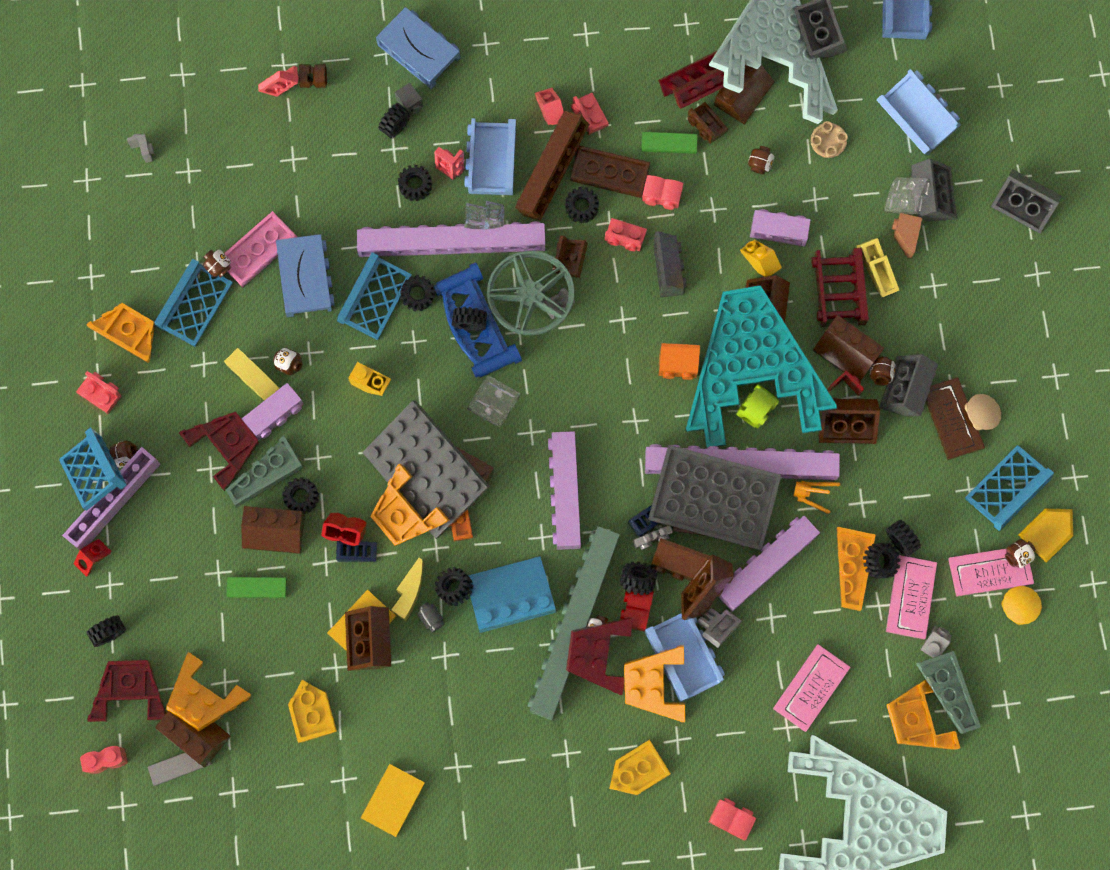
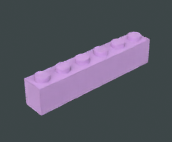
(565, 490)
(92, 521)
(769, 562)

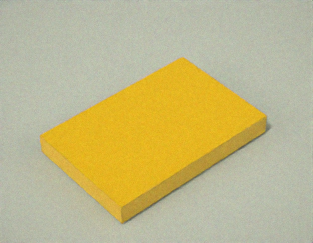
(338, 631)
(392, 800)

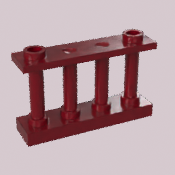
(693, 81)
(856, 278)

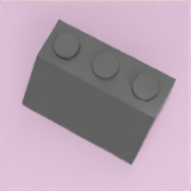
(820, 29)
(940, 197)
(1026, 201)
(669, 265)
(910, 386)

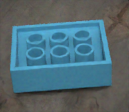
(511, 594)

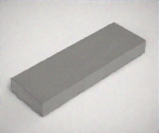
(173, 768)

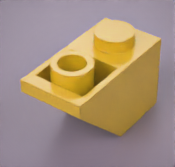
(761, 258)
(369, 380)

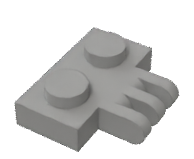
(645, 541)
(718, 626)

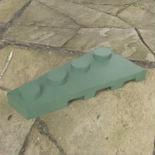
(268, 471)
(950, 688)

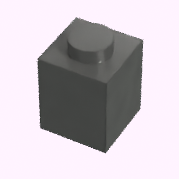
(409, 98)

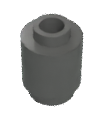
(430, 617)

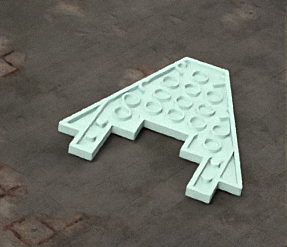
(773, 32)
(882, 819)

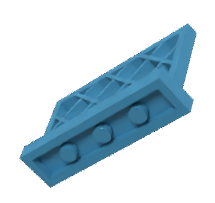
(358, 293)
(177, 298)
(103, 460)
(1021, 499)

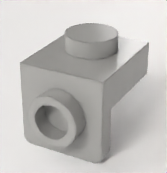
(141, 141)
(561, 299)
(936, 642)

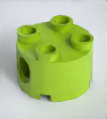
(756, 406)

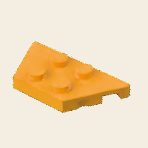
(127, 329)

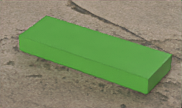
(669, 142)
(256, 587)

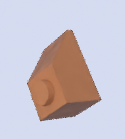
(906, 232)

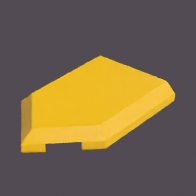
(1049, 531)
(311, 713)
(638, 770)

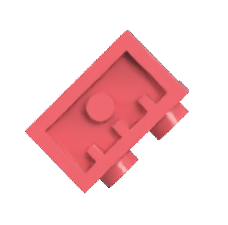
(280, 82)
(591, 112)
(448, 164)
(625, 235)
(98, 392)

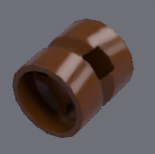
(319, 75)

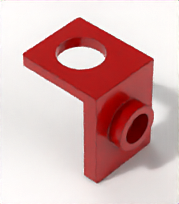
(851, 380)
(91, 554)

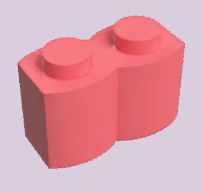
(662, 192)
(109, 757)
(732, 819)

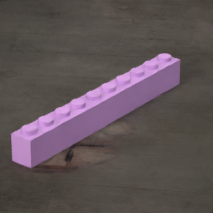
(450, 240)
(787, 463)

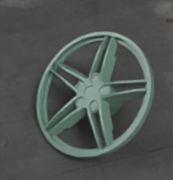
(530, 293)

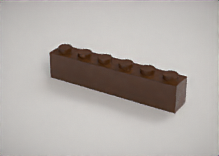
(552, 165)

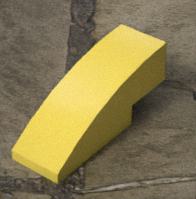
(878, 267)
(251, 374)
(409, 590)

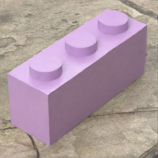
(780, 227)
(273, 412)

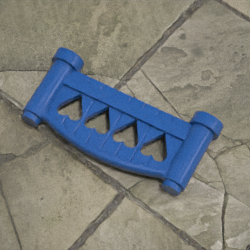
(498, 354)

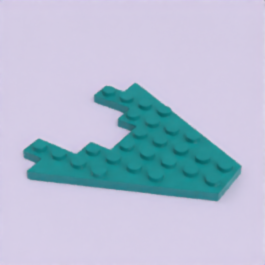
(749, 348)

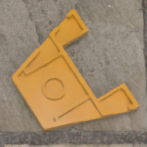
(398, 517)
(646, 683)
(195, 702)
(914, 723)

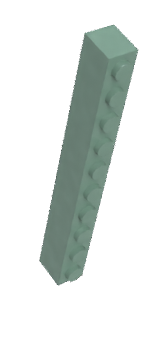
(576, 616)

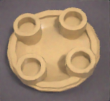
(828, 140)
(983, 412)

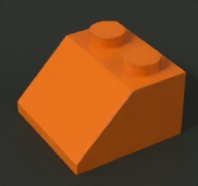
(679, 361)

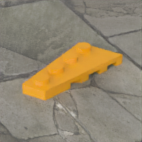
(851, 568)

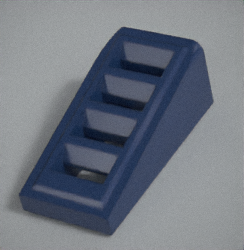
(636, 528)
(356, 558)

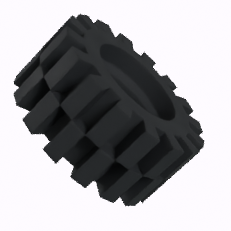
(394, 120)
(415, 172)
(579, 215)
(417, 282)
(469, 319)
(298, 484)
(903, 538)
(890, 559)
(638, 578)
(462, 590)
(106, 631)

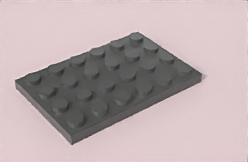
(438, 468)
(714, 497)

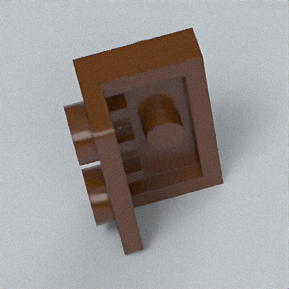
(707, 122)
(571, 255)

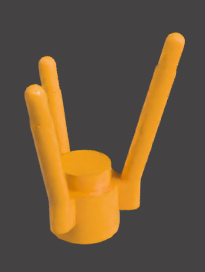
(804, 488)

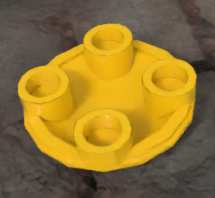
(1022, 605)

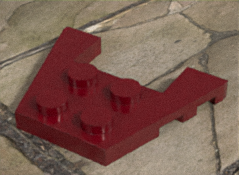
(230, 438)
(590, 653)
(127, 682)

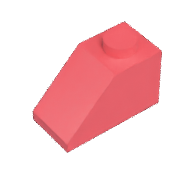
(550, 105)

